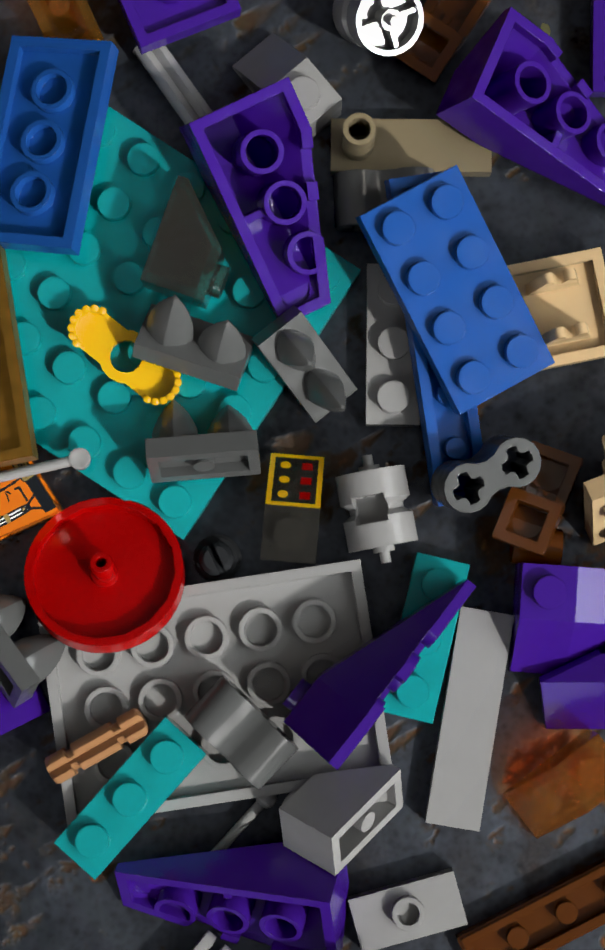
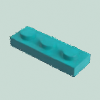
(421, 691)
(130, 797)

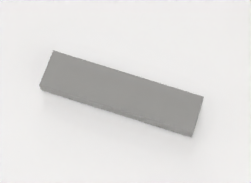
(469, 719)

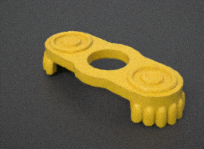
(98, 335)

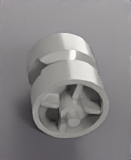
(379, 25)
(376, 508)

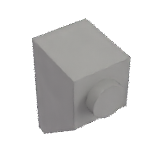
(277, 60)
(340, 813)

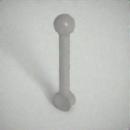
(78, 459)
(261, 803)

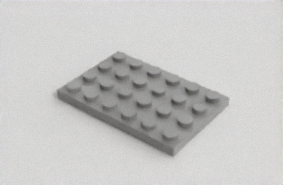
(252, 630)

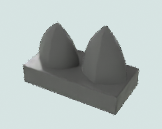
(192, 345)
(305, 364)
(182, 454)
(27, 659)

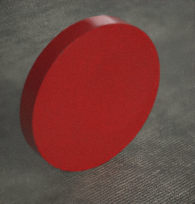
(104, 575)

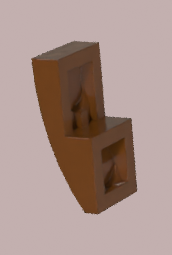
(442, 35)
(536, 509)

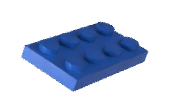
(51, 139)
(455, 290)

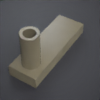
(400, 143)

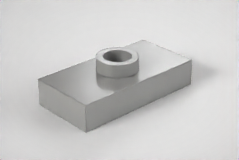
(407, 910)

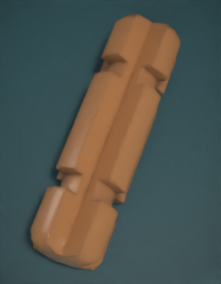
(96, 745)

